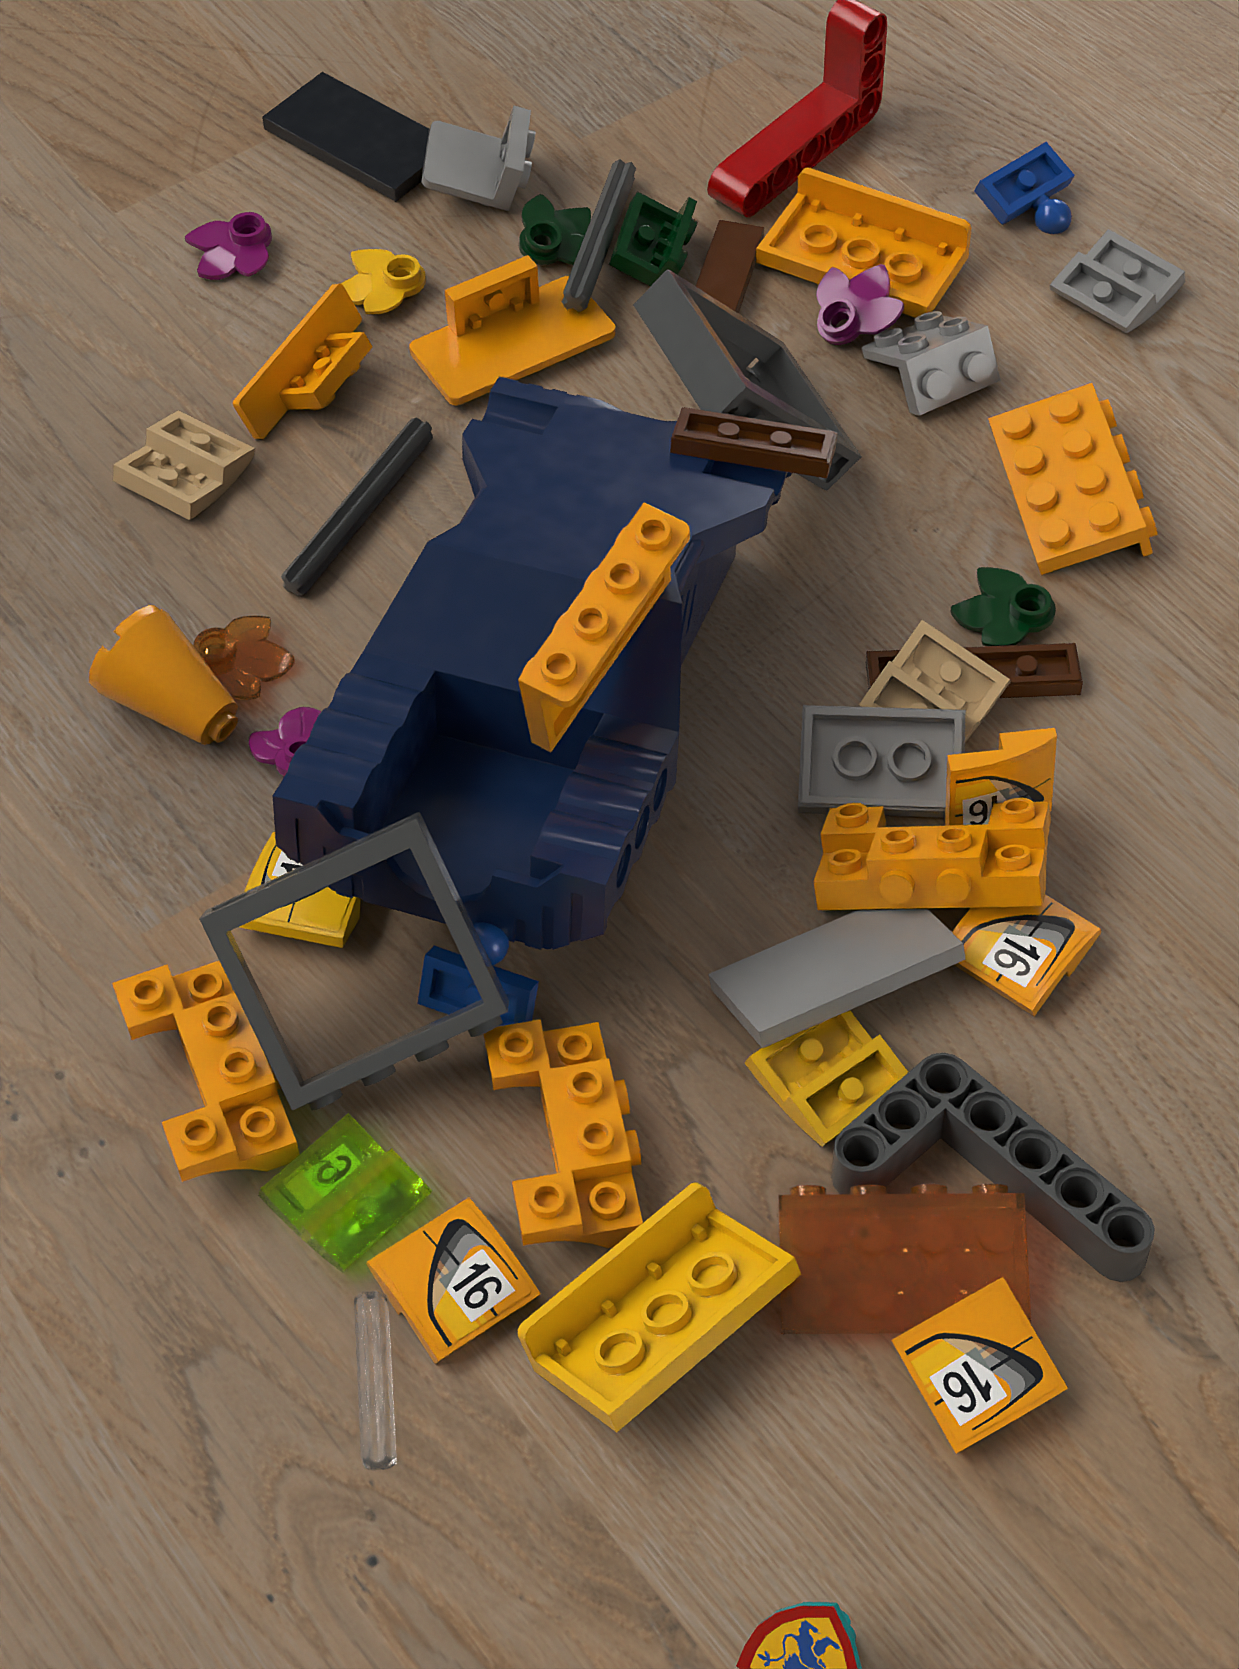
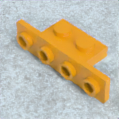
(306, 365)

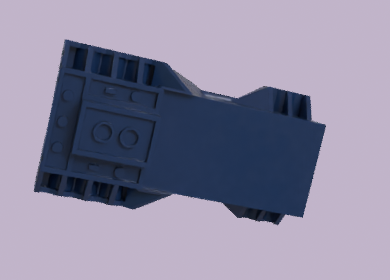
(436, 696)

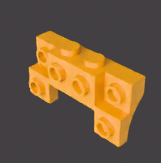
(933, 865)
(583, 1109)
(242, 1110)

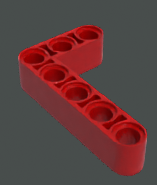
(818, 121)

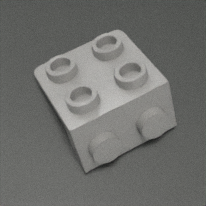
(479, 164)
(937, 359)

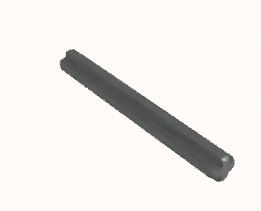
(599, 236)
(356, 507)

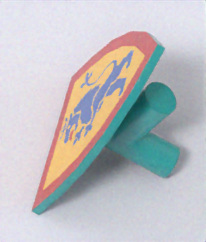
(803, 1638)

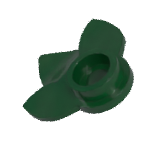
(557, 230)
(1005, 608)

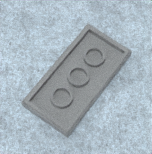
(833, 970)

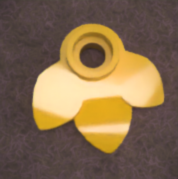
(383, 279)

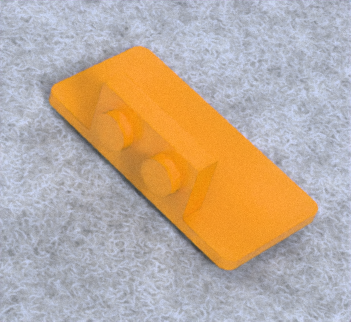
(506, 330)

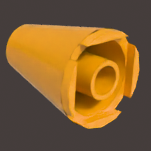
(164, 678)

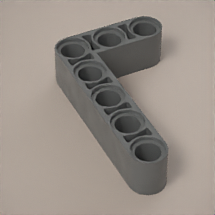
(997, 1157)

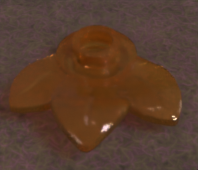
(243, 656)

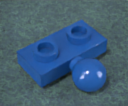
(1028, 185)
(449, 986)

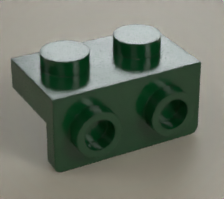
(653, 238)

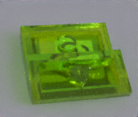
(344, 1193)

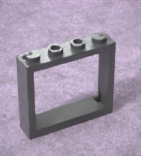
(712, 355)
(313, 876)

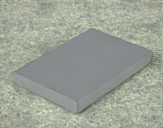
(878, 758)

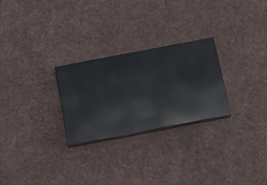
(353, 134)

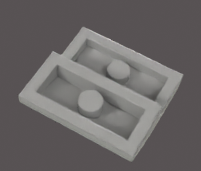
(1118, 282)

